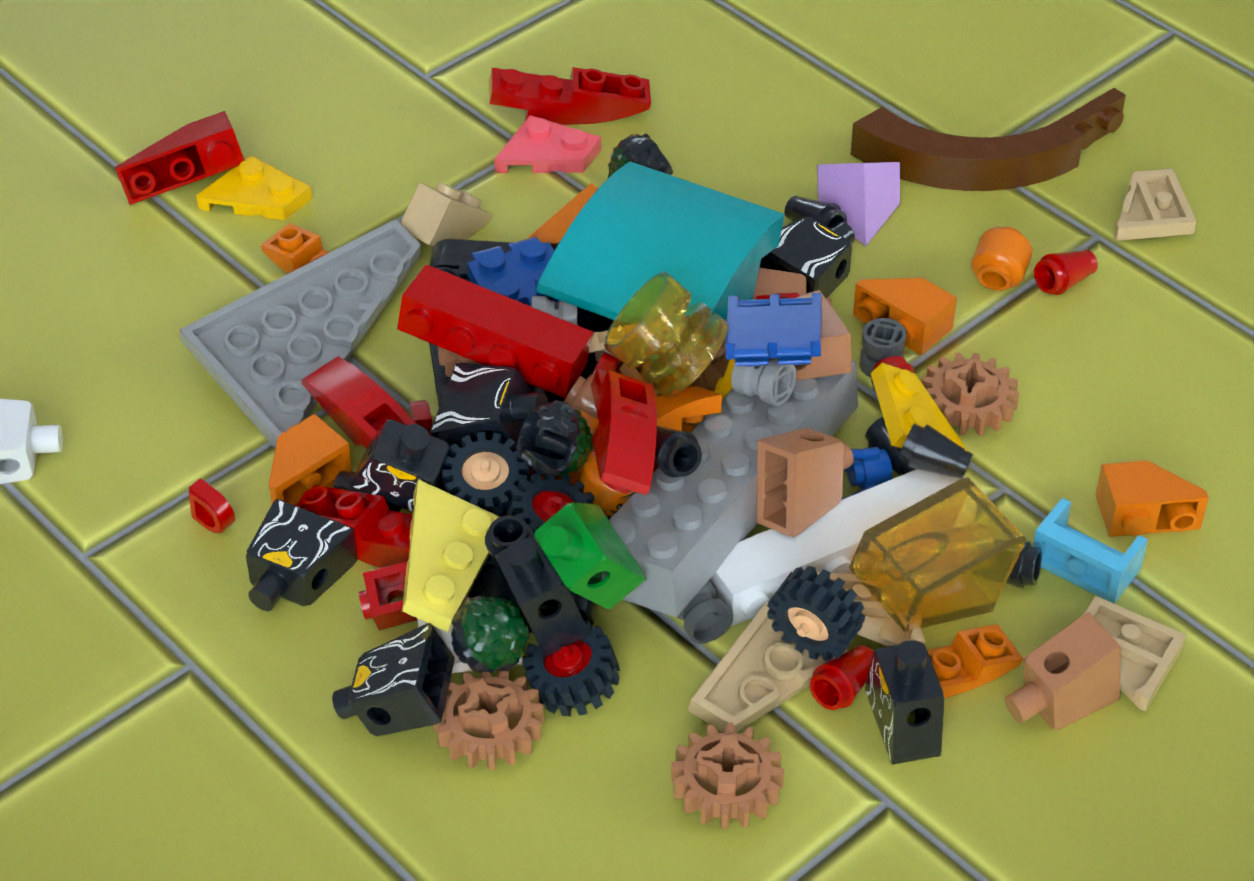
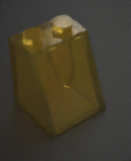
(939, 557)

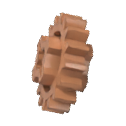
(972, 392)
(485, 717)
(727, 775)

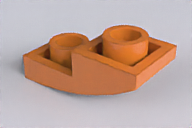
(293, 248)
(687, 407)
(974, 659)

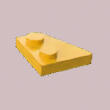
(256, 190)
(906, 403)

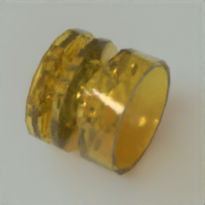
(666, 335)

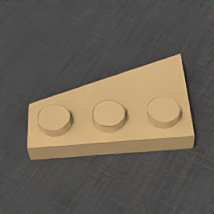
(753, 677)

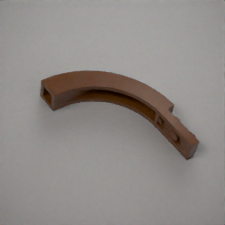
(985, 162)

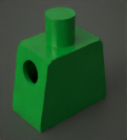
(584, 545)

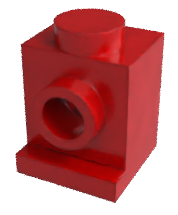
(381, 588)

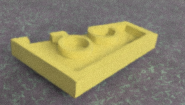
(443, 554)

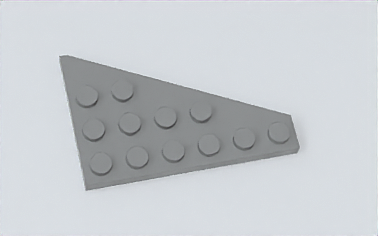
(298, 324)

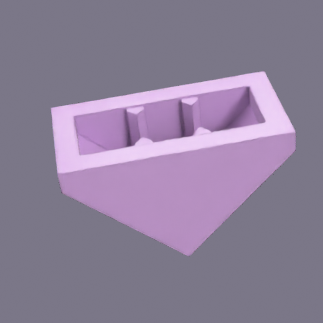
(863, 191)

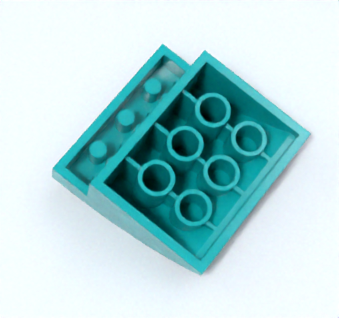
(657, 224)

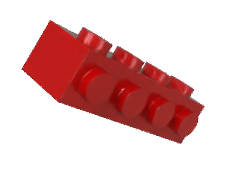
(494, 330)

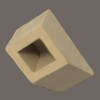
(443, 214)

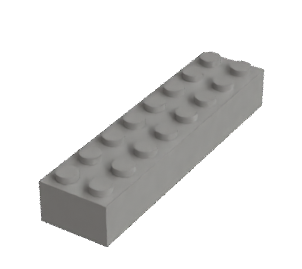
(695, 521)

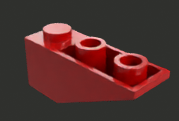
(181, 158)

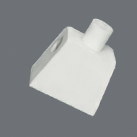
(23, 439)

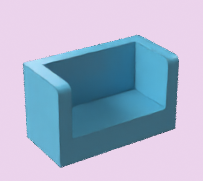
(1084, 559)

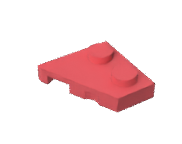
(548, 148)

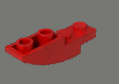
(582, 99)
(353, 400)
(625, 431)
(379, 533)

